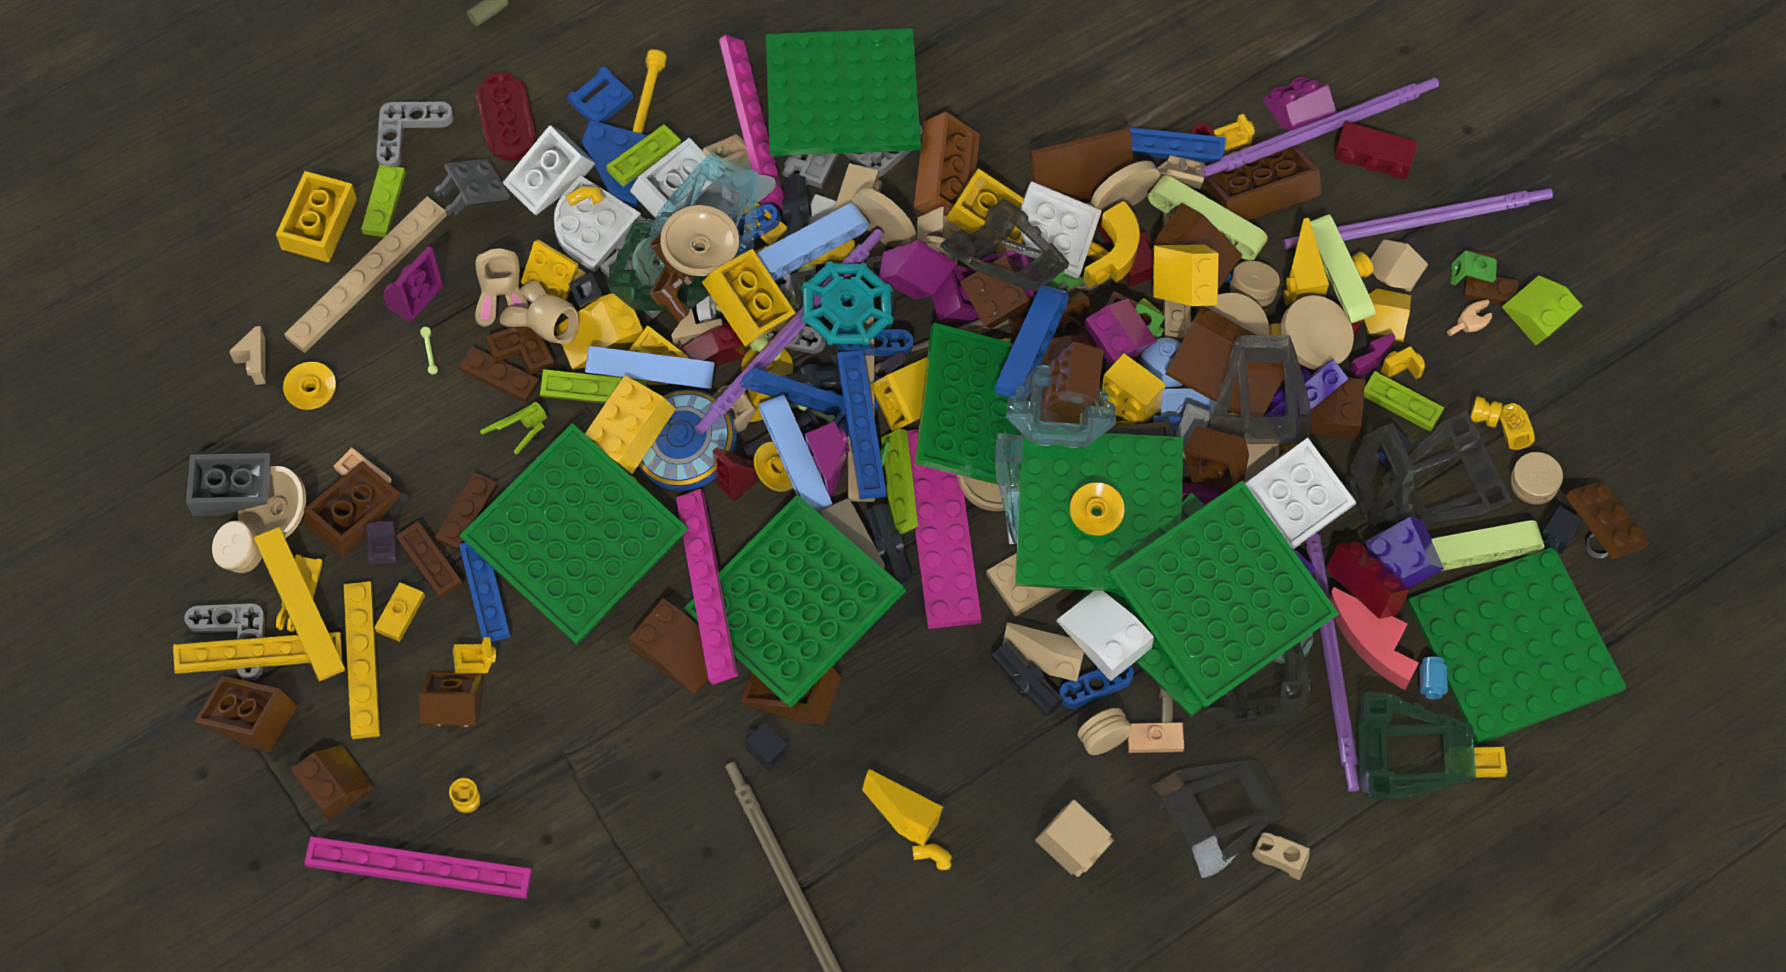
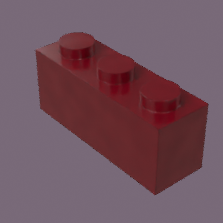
(1375, 150)
(1144, 263)
(1367, 579)

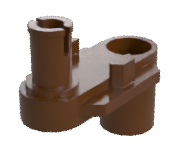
(668, 283)

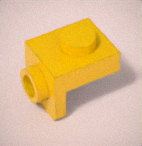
(1237, 135)
(1399, 361)
(474, 657)

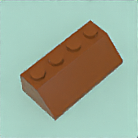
(945, 162)

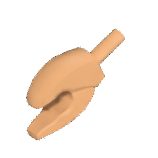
(1470, 321)

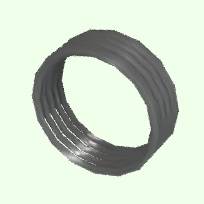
(1591, 552)

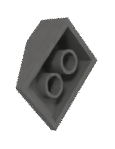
(227, 482)

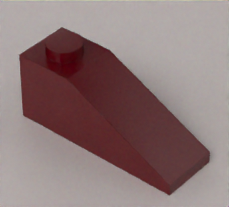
(716, 345)
(733, 473)

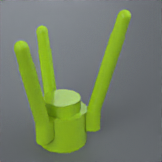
(530, 417)

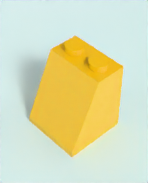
(1186, 274)
(901, 394)

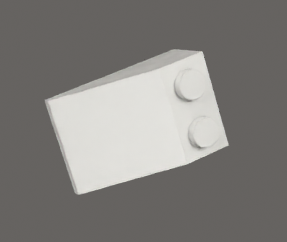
(548, 170)
(666, 176)
(1106, 633)

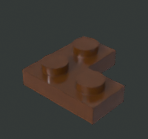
(1497, 292)
(521, 342)

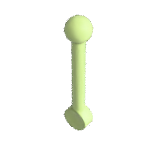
(426, 333)
(829, 418)

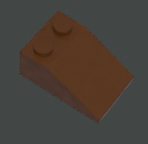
(1193, 228)
(1340, 412)
(347, 506)
(672, 646)
(809, 709)
(247, 713)

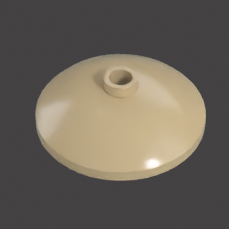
(699, 228)
(284, 504)

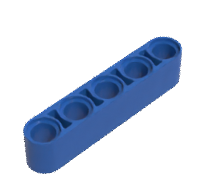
(1032, 339)

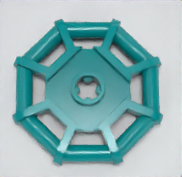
(842, 316)

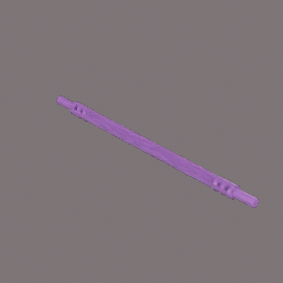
(1319, 127)
(1435, 215)
(780, 341)
(1334, 671)

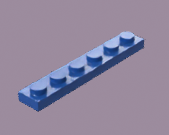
(861, 425)

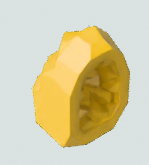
(1516, 427)

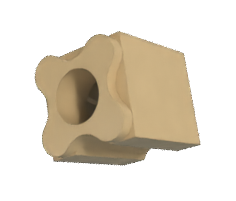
(1074, 839)

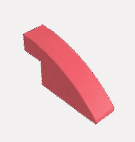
(1373, 638)

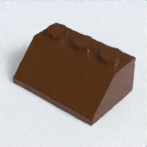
(1072, 321)

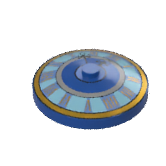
(682, 456)

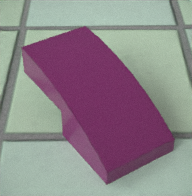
(1375, 355)

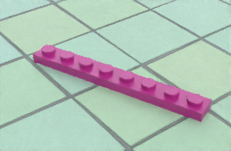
(750, 115)
(707, 587)
(418, 867)

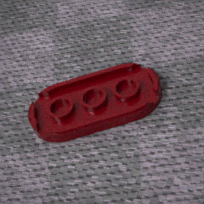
(505, 116)

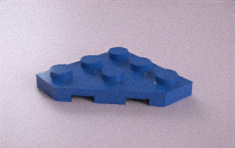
(604, 145)

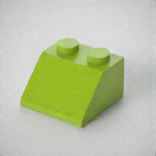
(1541, 308)

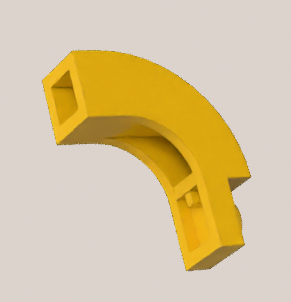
(1124, 231)

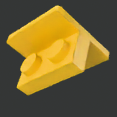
(551, 270)

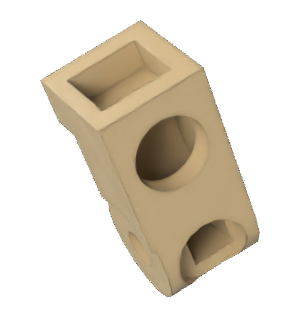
(1282, 854)

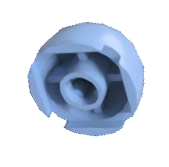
(1158, 358)

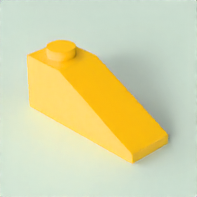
(904, 809)

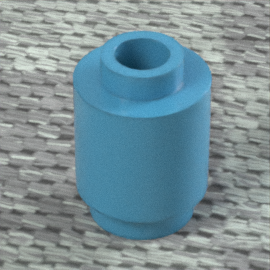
(1433, 677)

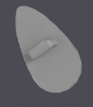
(726, 199)

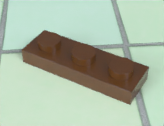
(499, 375)
(466, 509)
(429, 560)

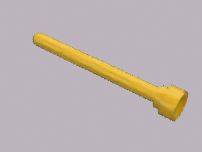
(655, 62)

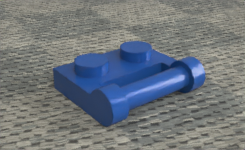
(605, 102)

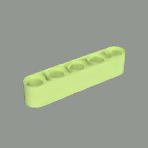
(1245, 236)
(1341, 270)
(1489, 544)

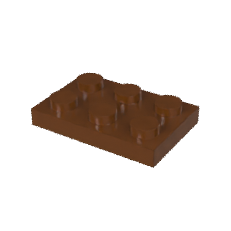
(1607, 519)

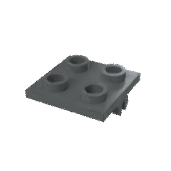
(476, 183)

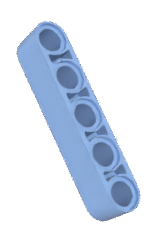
(813, 241)
(649, 367)
(794, 452)

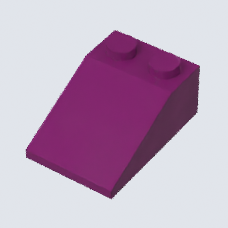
(414, 286)

